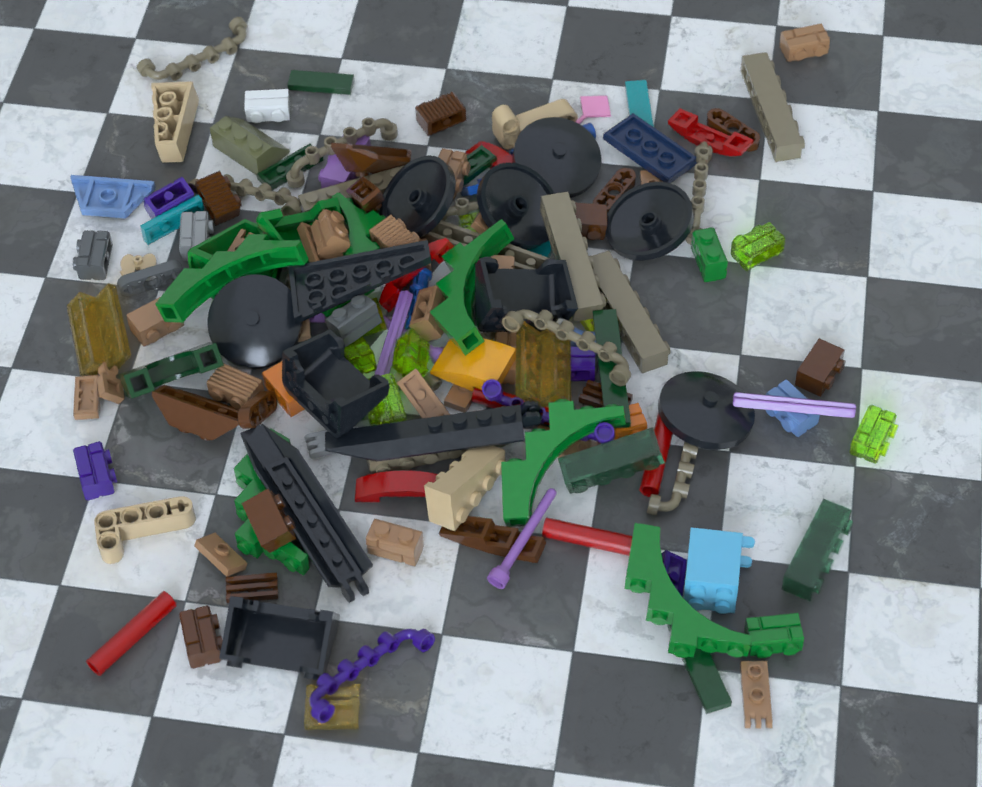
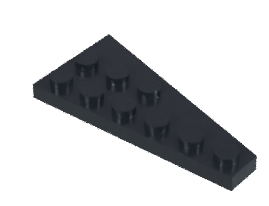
(337, 280)

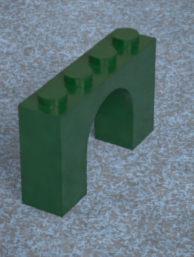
(188, 362)

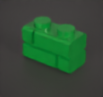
(709, 254)
(774, 634)

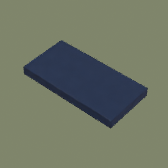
(650, 148)

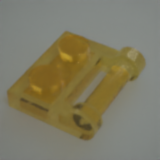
(346, 711)

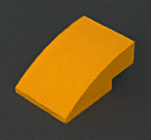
(483, 363)

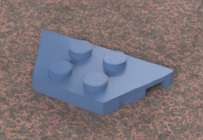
(110, 195)

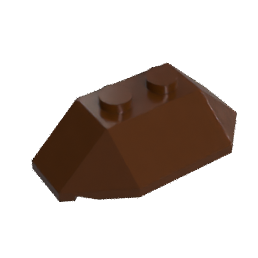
(369, 159)
(195, 413)

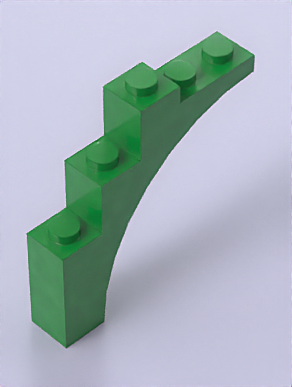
(359, 225)
(253, 256)
(458, 287)
(543, 446)
(246, 539)
(667, 606)

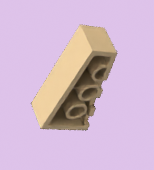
(173, 116)
(463, 486)

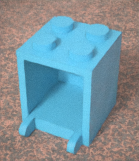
(715, 569)

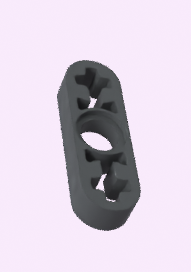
(169, 269)

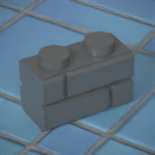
(93, 255)
(354, 319)

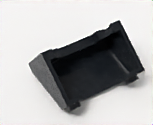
(518, 289)
(329, 384)
(278, 636)

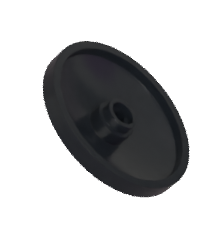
(560, 153)
(420, 194)
(514, 195)
(649, 221)
(253, 321)
(702, 412)

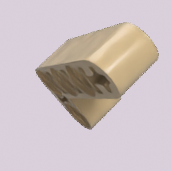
(508, 126)
(173, 515)

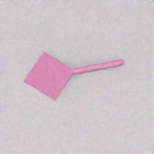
(594, 107)

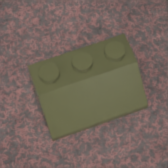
(246, 144)

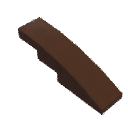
(494, 539)

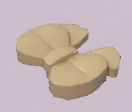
(131, 263)

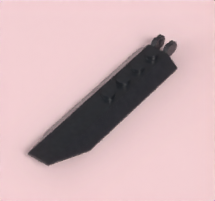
(437, 433)
(316, 519)

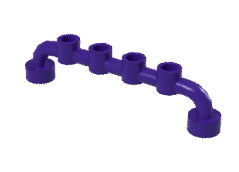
(493, 391)
(322, 709)

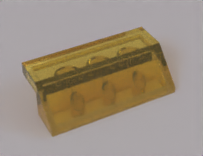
(98, 330)
(542, 366)

